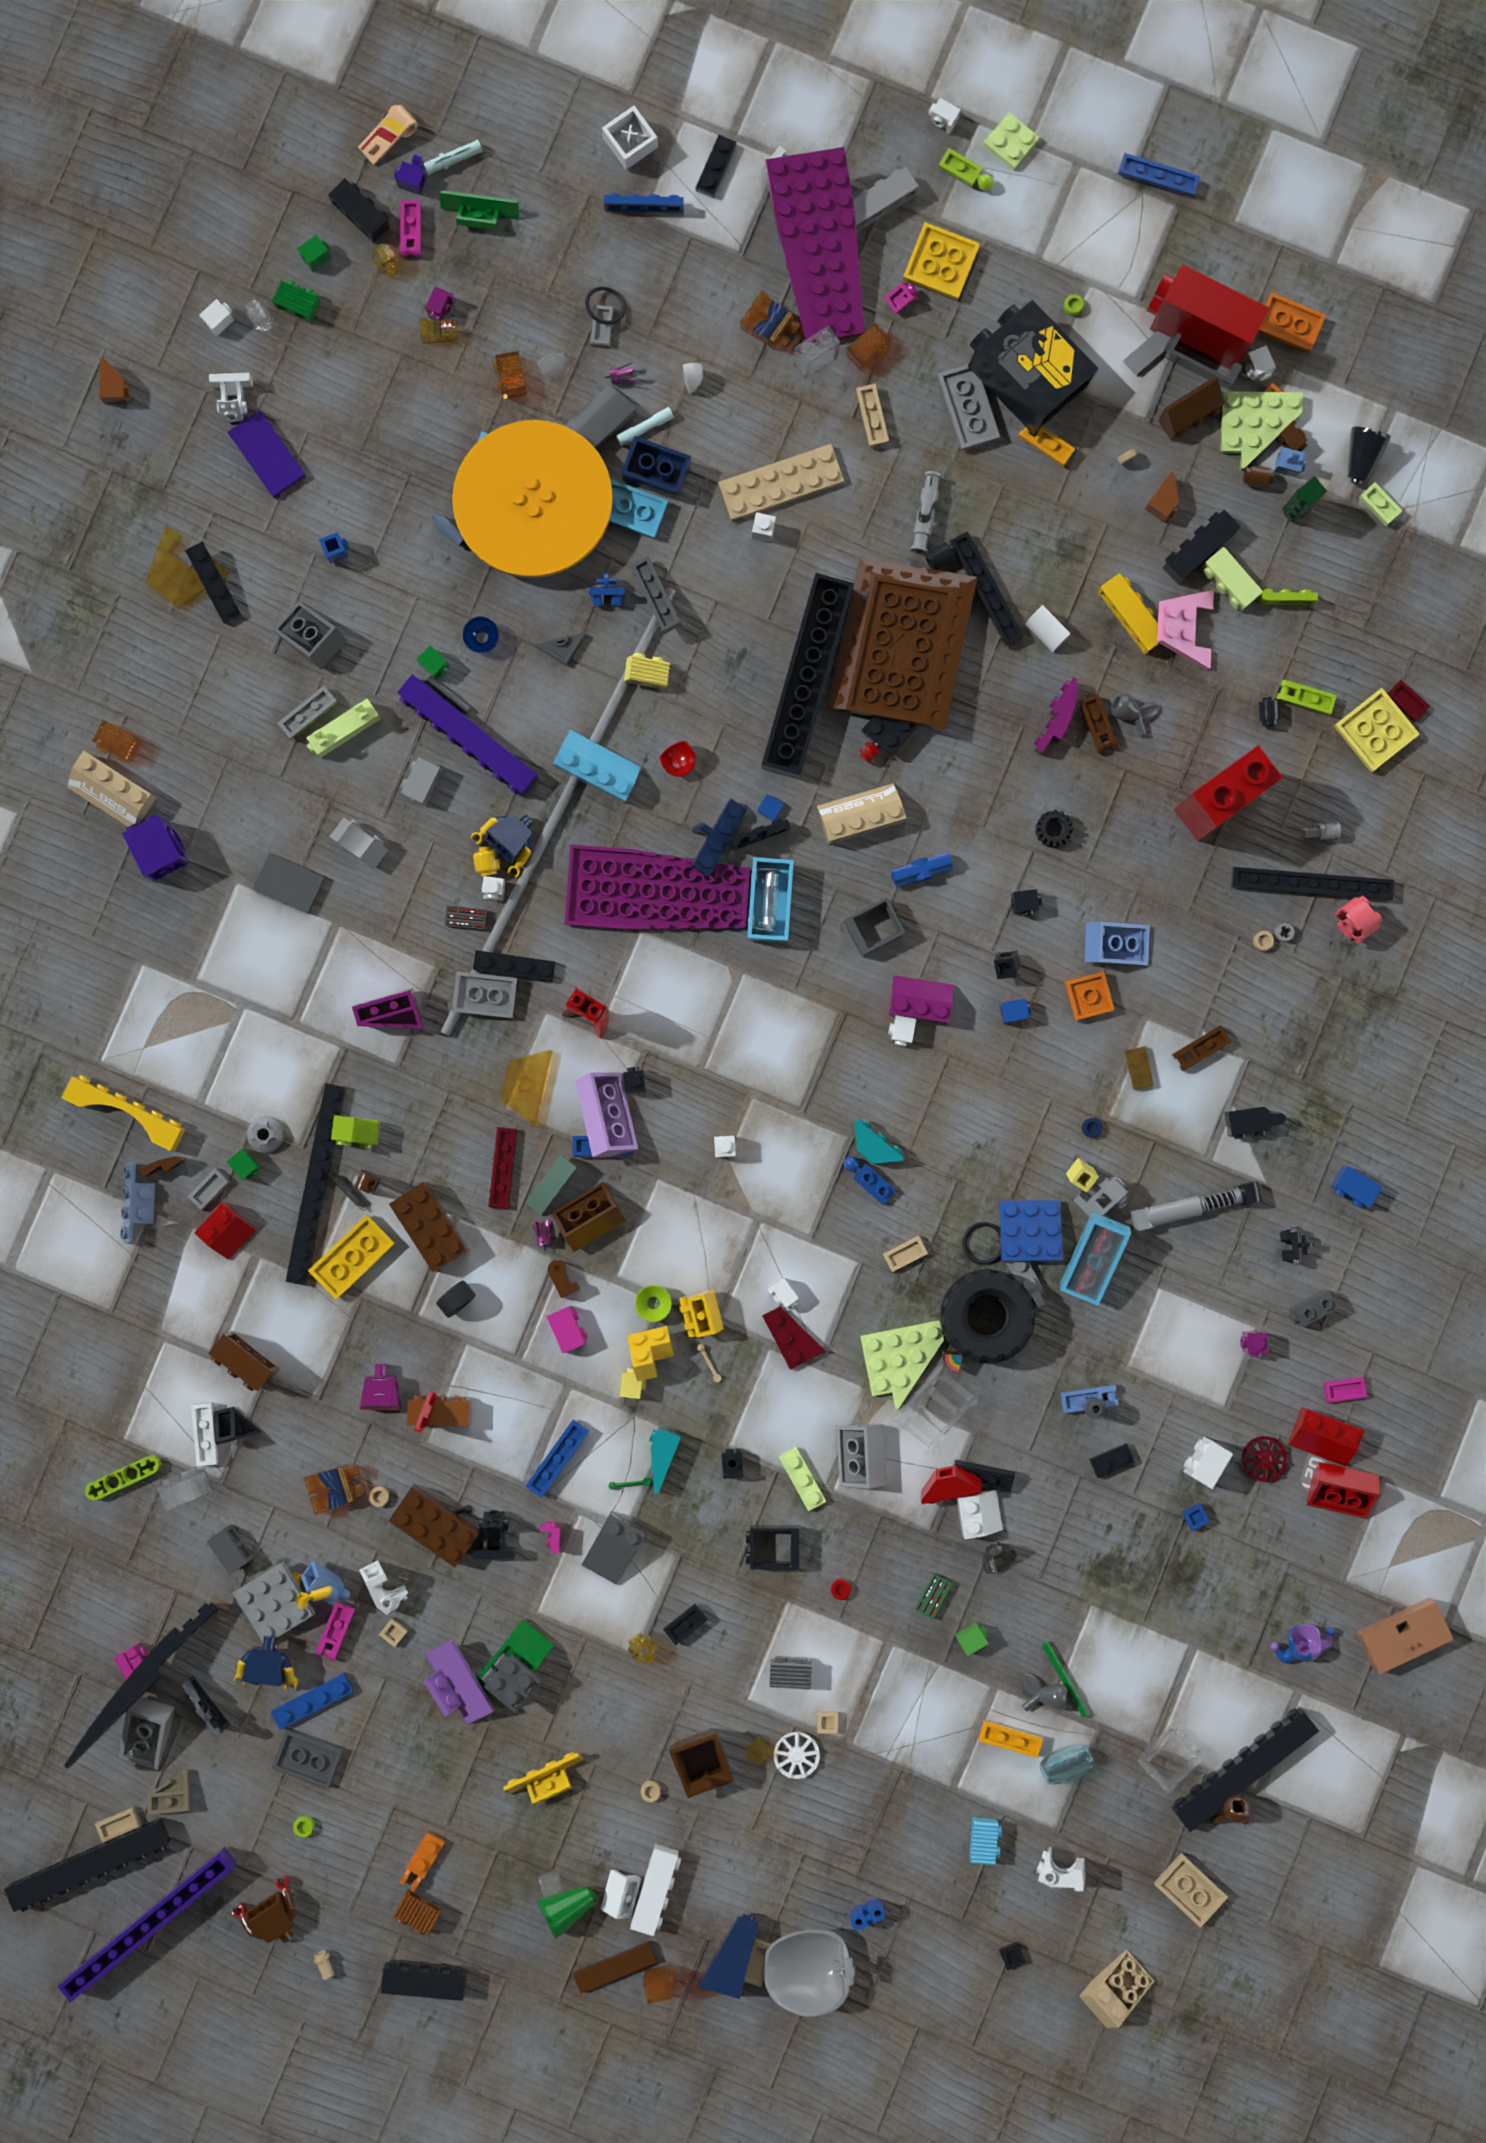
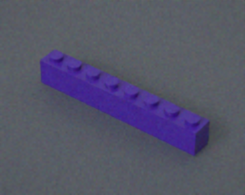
(468, 735)

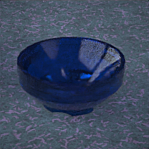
(478, 625)

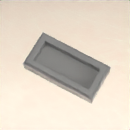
(602, 333)
(209, 1189)

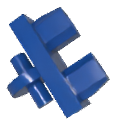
(616, 592)

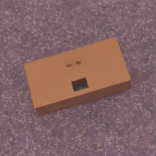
(1404, 1635)

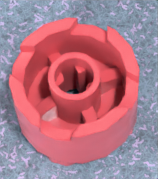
(1358, 919)

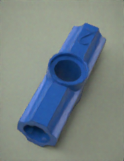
(921, 869)

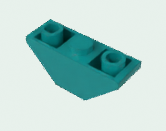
(873, 1145)

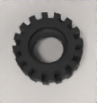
(1054, 816)

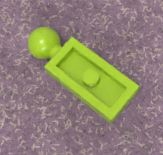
(965, 170)

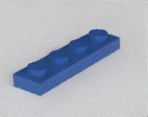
(1158, 175)
(637, 203)
(557, 1458)
(312, 1701)

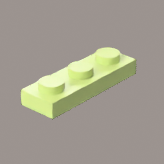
(802, 1479)

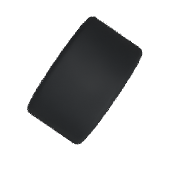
(455, 1299)

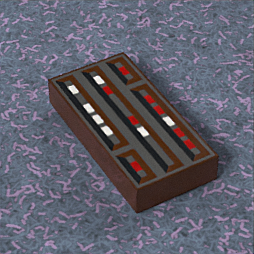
(466, 917)

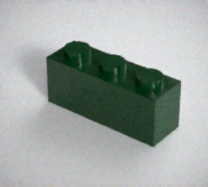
(1304, 500)

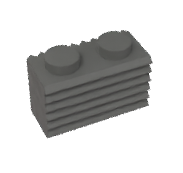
(790, 1673)

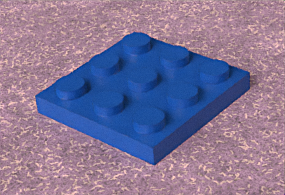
(1030, 1231)

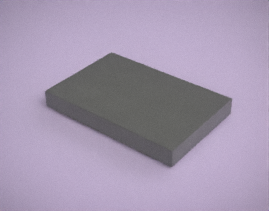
(289, 883)
(307, 1758)

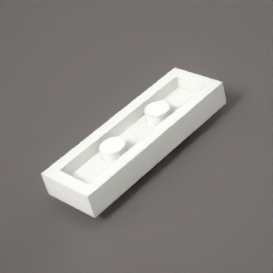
(204, 1434)

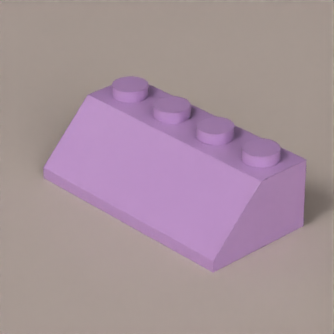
(606, 1114)

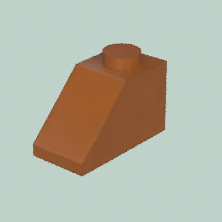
(112, 386)
(1164, 500)

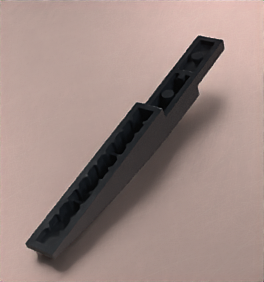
(139, 1681)

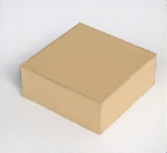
(393, 1632)
(827, 1722)

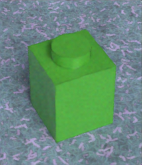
(972, 1638)

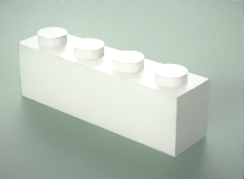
(654, 1890)

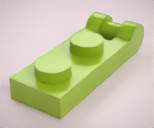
(1287, 597)
(1307, 697)

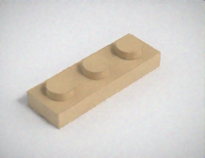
(872, 415)

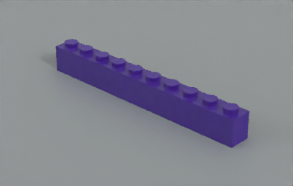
(147, 1924)

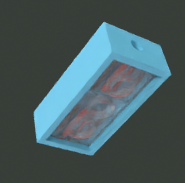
(1095, 1258)

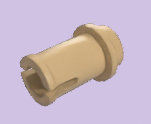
(324, 1964)

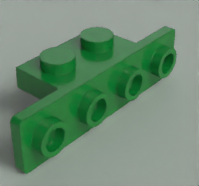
(478, 210)

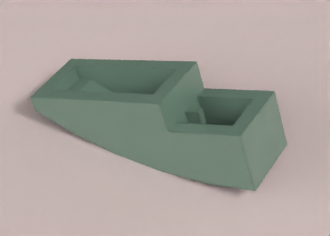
(551, 1185)

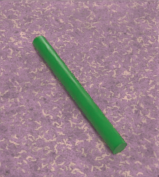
(1065, 1679)

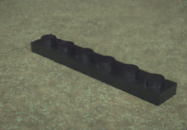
(987, 589)

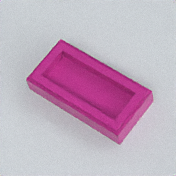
(1345, 1389)

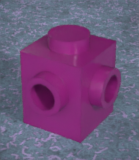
(1254, 1343)

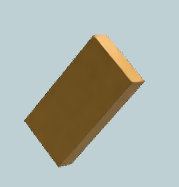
(1139, 1068)

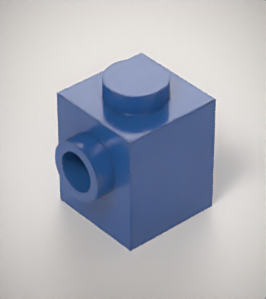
(334, 547)

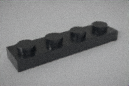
(213, 582)
(514, 965)

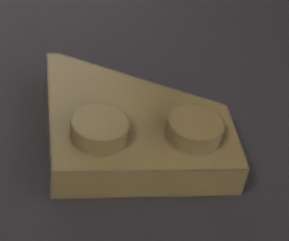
(170, 1796)

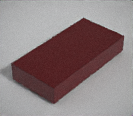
(1408, 700)

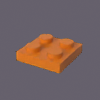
(1089, 996)

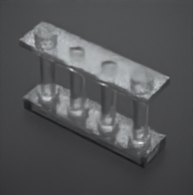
(914, 1403)

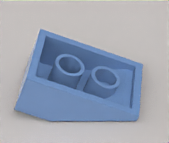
(1117, 943)

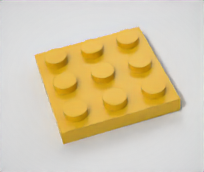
(941, 261)

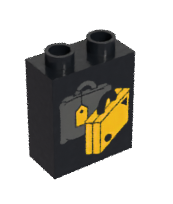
(1031, 365)

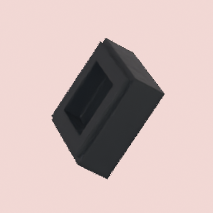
(1012, 1955)

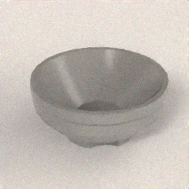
(275, 1138)

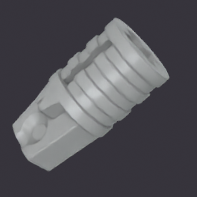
(1323, 831)

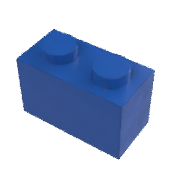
(1356, 1187)

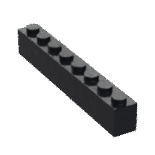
(1245, 1768)
(86, 1865)

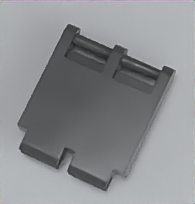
(510, 1681)

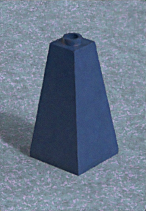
(730, 1962)

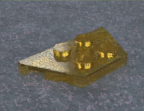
(526, 1084)

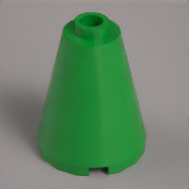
(566, 1908)

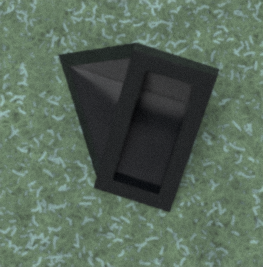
(232, 1426)

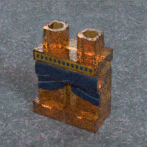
(769, 322)
(340, 1484)

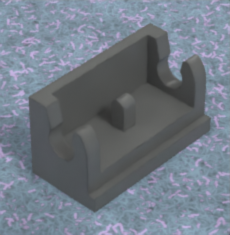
(230, 1549)

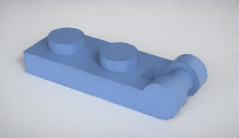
(1073, 1400)

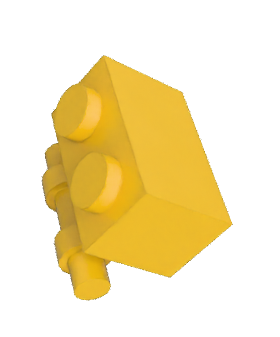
(701, 1314)

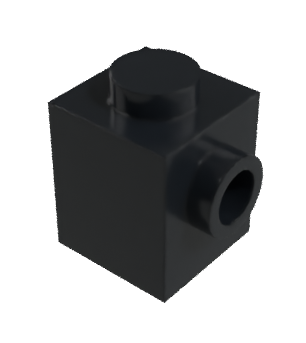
(1026, 902)
(634, 1080)

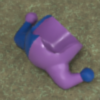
(1304, 1644)

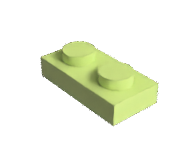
(1380, 504)

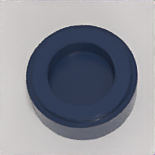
(1091, 1127)

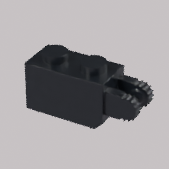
(1251, 1121)

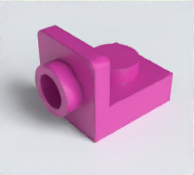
(901, 296)
(555, 1538)

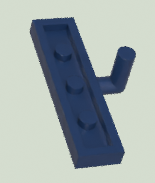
(717, 837)

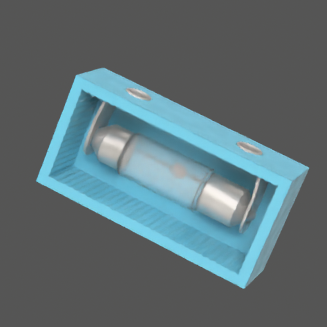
(770, 900)

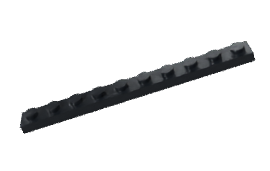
(315, 1186)

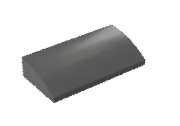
(602, 417)

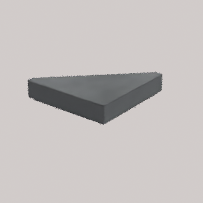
(562, 648)

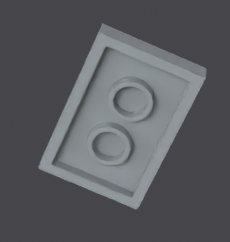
(484, 994)

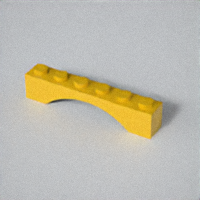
(161, 1132)

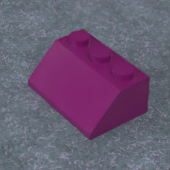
(921, 1000)

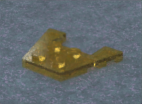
(172, 577)

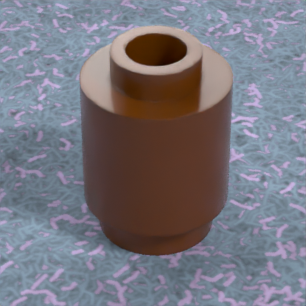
(1258, 476)

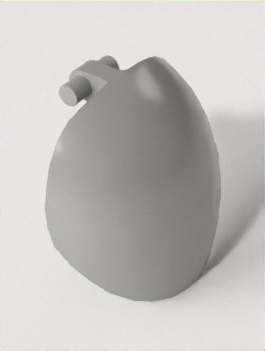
(808, 1972)

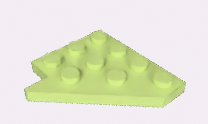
(1255, 420)
(899, 1357)

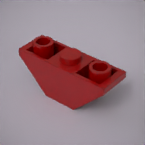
(950, 1484)

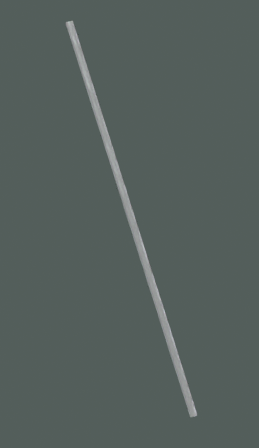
(556, 814)

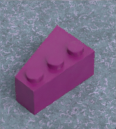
(393, 1010)

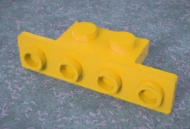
(546, 1782)

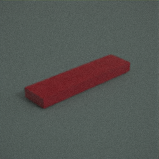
(503, 1168)

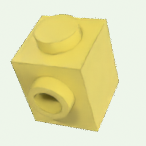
(1082, 1175)
(629, 1386)

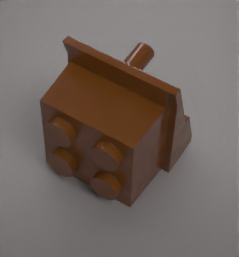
(701, 1762)

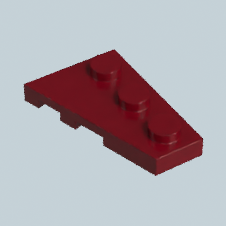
(791, 1338)

